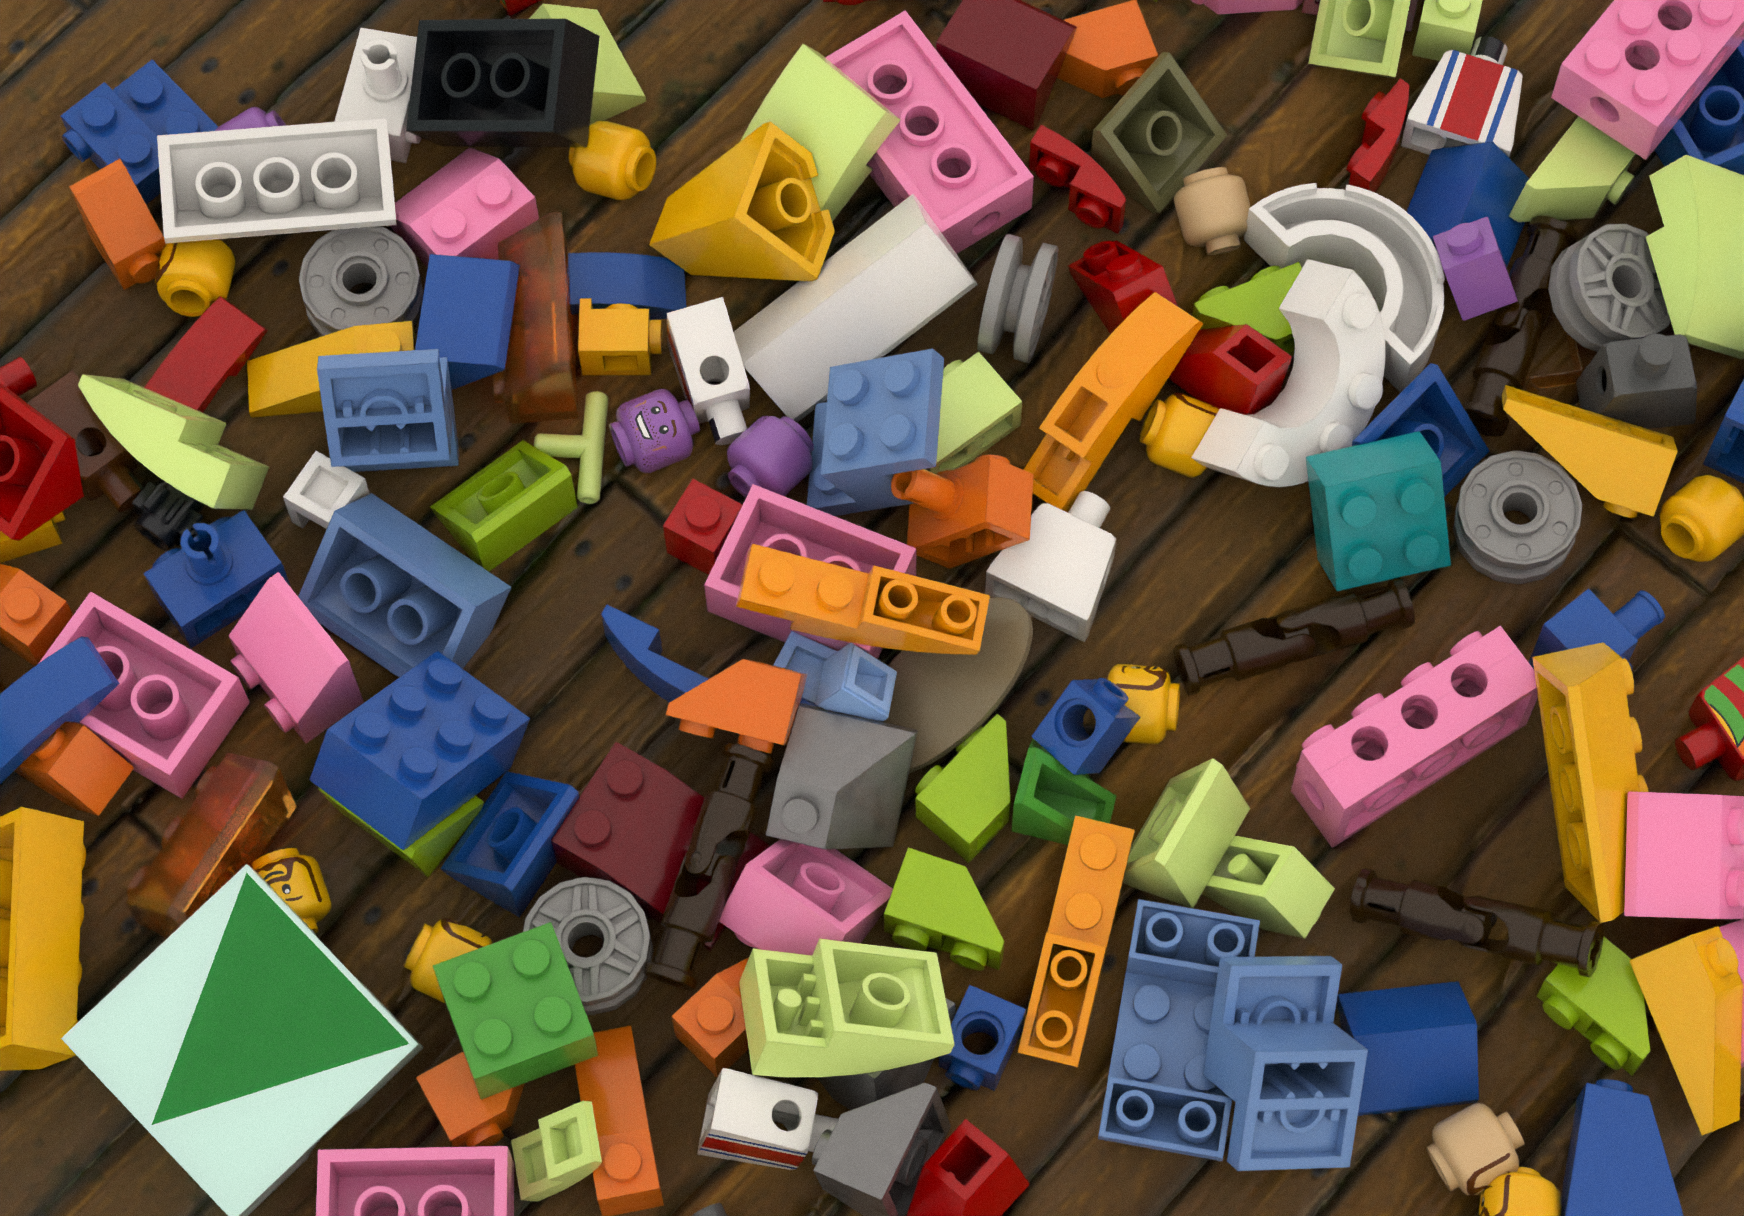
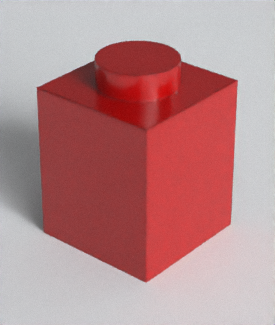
(700, 525)

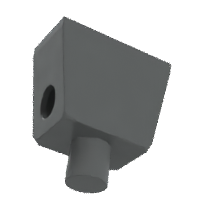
(1643, 381)

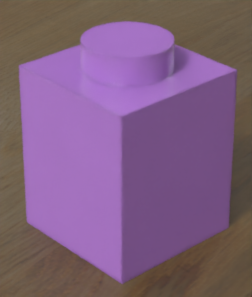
(1475, 268)

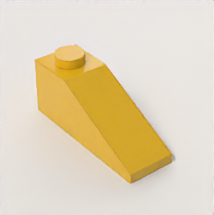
(288, 378)
(1607, 456)
(1698, 1013)

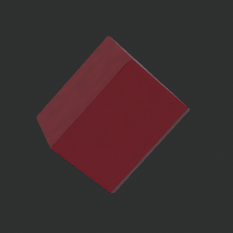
(1006, 55)

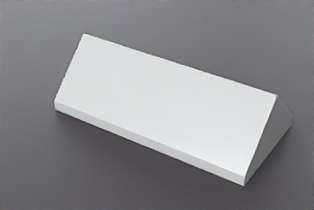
(276, 180)
(856, 310)

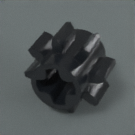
(165, 514)

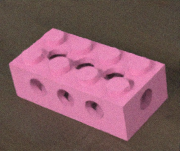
(1647, 65)
(944, 140)
(1414, 735)

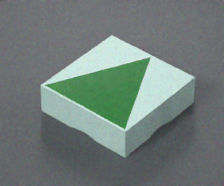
(242, 1043)

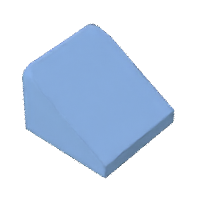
(856, 684)

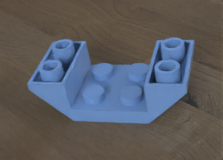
(1163, 1028)

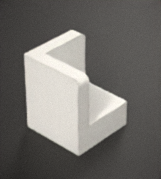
(322, 490)

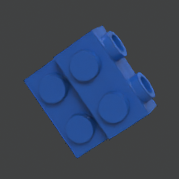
(127, 123)

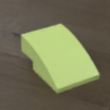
(829, 119)
(1701, 252)
(175, 442)
(843, 1010)

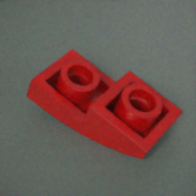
(1380, 138)
(1093, 192)
(207, 355)

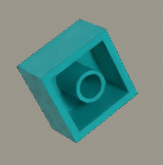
(1378, 511)

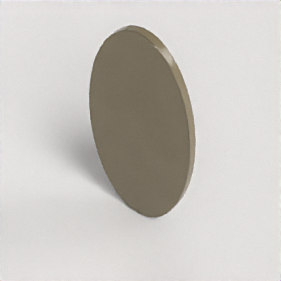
(956, 693)

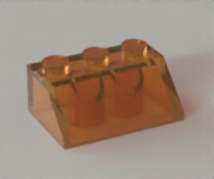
(541, 348)
(227, 826)

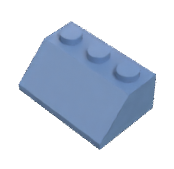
(399, 589)

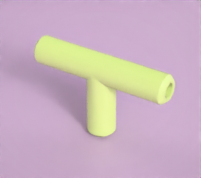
(587, 447)

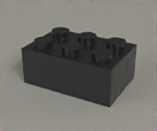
(503, 83)

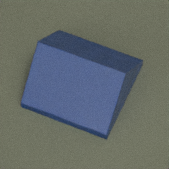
(1468, 185)
(468, 314)
(1436, 412)
(509, 841)
(1417, 1046)

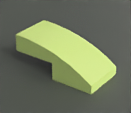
(557, 1153)

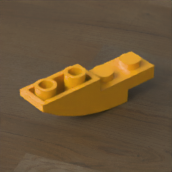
(1105, 395)
(862, 607)
(1076, 942)

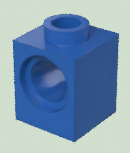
(1064, 732)
(988, 1015)

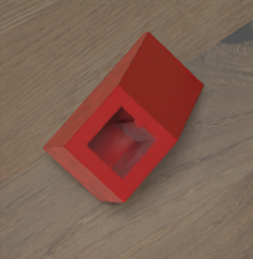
(1118, 280)
(1232, 369)
(967, 1178)

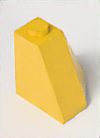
(749, 214)

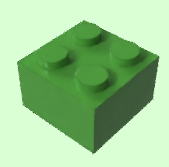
(516, 1010)

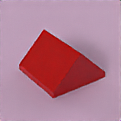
(36, 468)

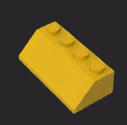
(1590, 768)
(39, 936)

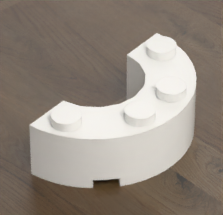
(1377, 242)
(1327, 394)

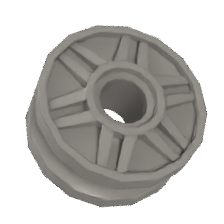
(357, 257)
(1608, 288)
(1017, 298)
(1522, 484)
(611, 913)

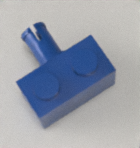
(213, 575)
(1591, 622)

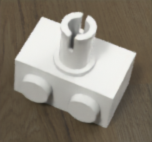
(381, 86)

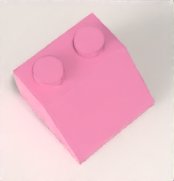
(465, 209)
(293, 662)
(1684, 856)
(801, 895)

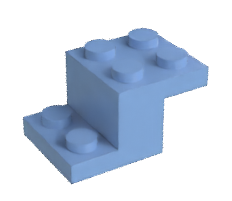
(388, 410)
(874, 425)
(1284, 1063)

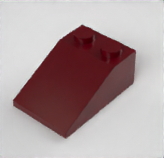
(636, 831)

